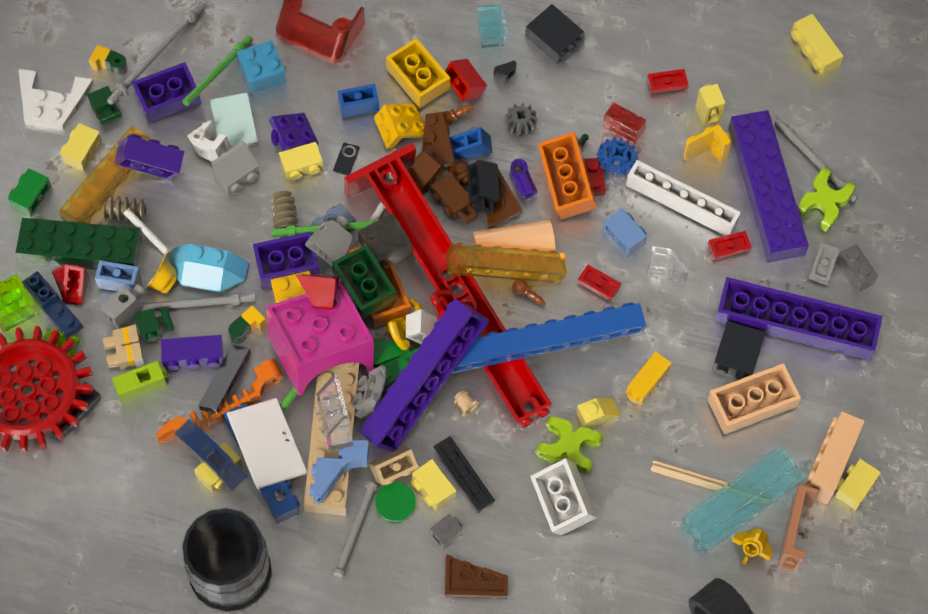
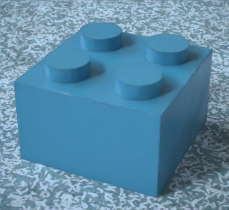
(261, 66)

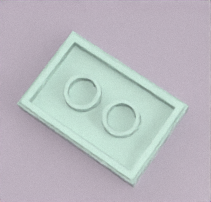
(234, 119)

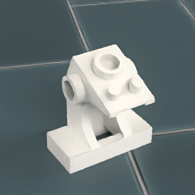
(202, 145)

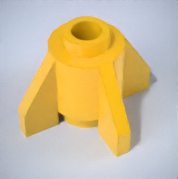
(754, 541)

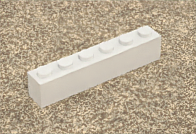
(683, 198)

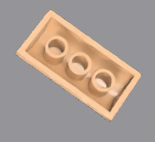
(525, 236)

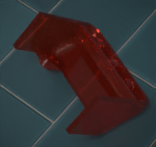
(316, 37)

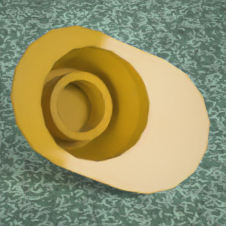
(164, 277)

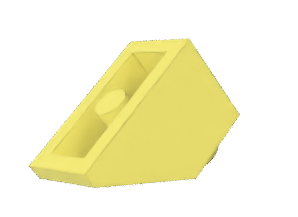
(597, 412)

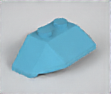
(208, 267)

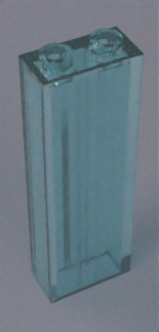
(742, 499)

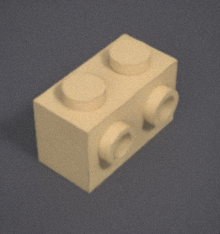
(393, 465)

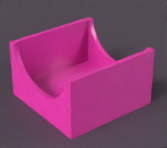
(318, 339)

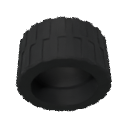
(718, 598)

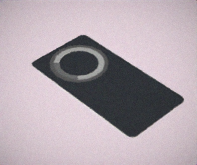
(346, 158)

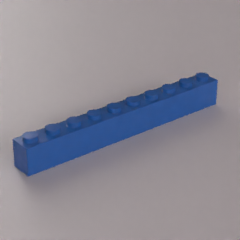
(553, 336)

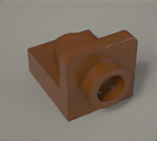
(460, 171)

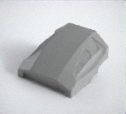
(370, 392)

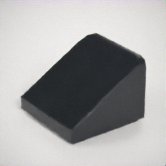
(505, 71)

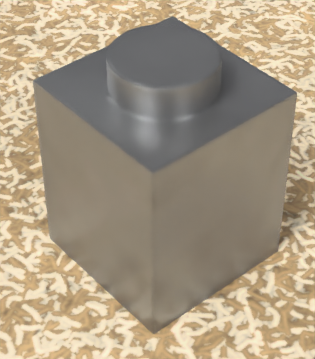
(446, 531)

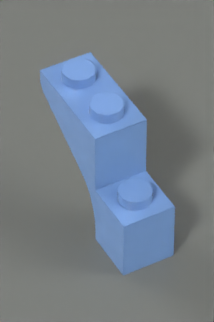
(329, 470)

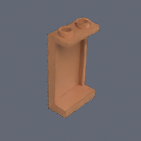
(790, 557)

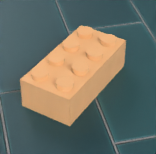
(753, 398)
(834, 455)

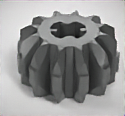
(521, 119)

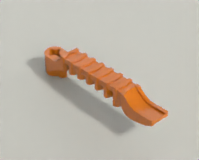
(267, 374)

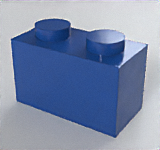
(358, 100)

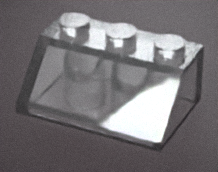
(333, 415)

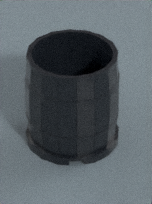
(226, 560)

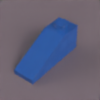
(471, 144)

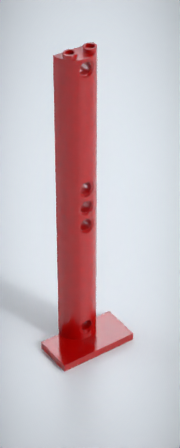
(430, 244)

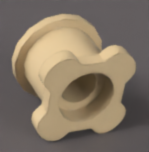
(466, 402)

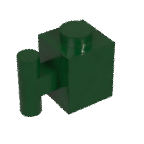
(100, 106)
(150, 325)

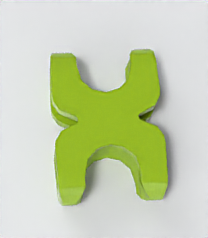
(826, 199)
(569, 444)

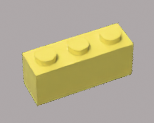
(816, 44)

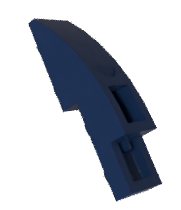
(52, 305)
(211, 454)

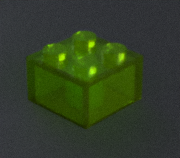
(15, 303)

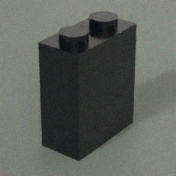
(554, 34)
(738, 351)

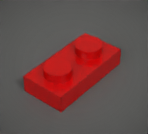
(667, 81)
(596, 176)
(729, 245)
(599, 282)

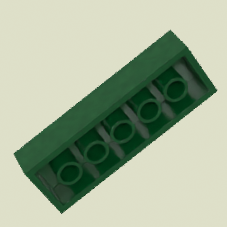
(76, 243)

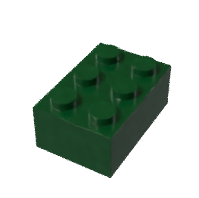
(364, 281)

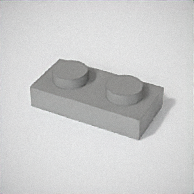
(824, 263)

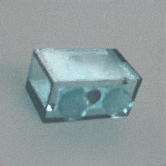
(491, 26)

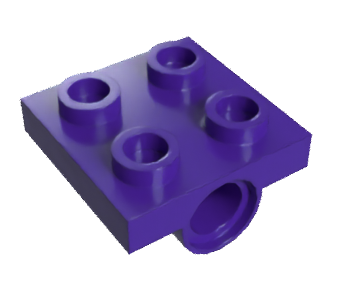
(291, 131)

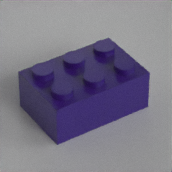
(164, 92)
(149, 156)
(284, 258)

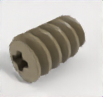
(117, 208)
(283, 209)

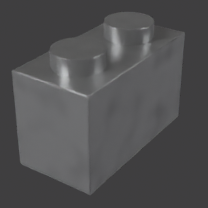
(856, 268)

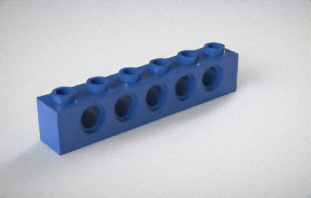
(281, 509)

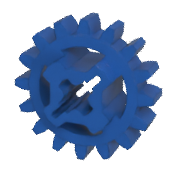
(617, 156)

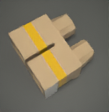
(127, 347)

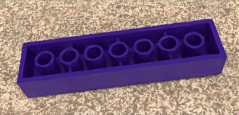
(768, 186)
(800, 318)
(424, 376)

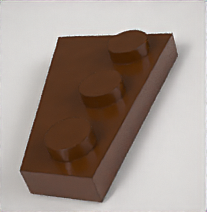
(437, 139)
(506, 207)
(469, 580)

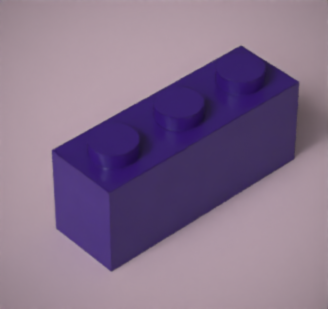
(192, 352)

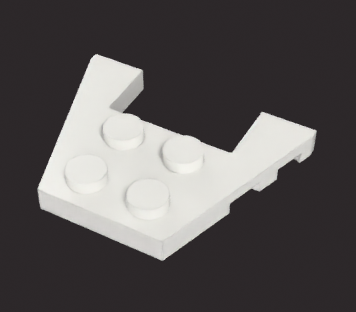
(50, 107)

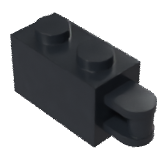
(483, 185)

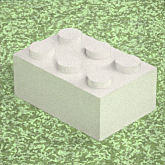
(563, 497)

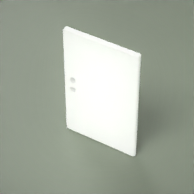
(267, 451)

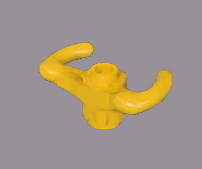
(397, 327)

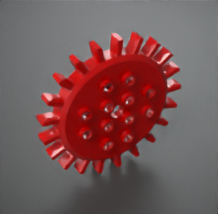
(49, 361)

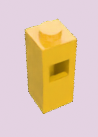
(648, 378)

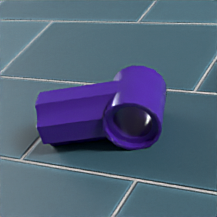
(523, 179)

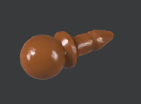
(453, 115)
(521, 288)

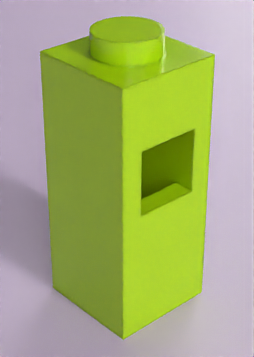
(140, 381)

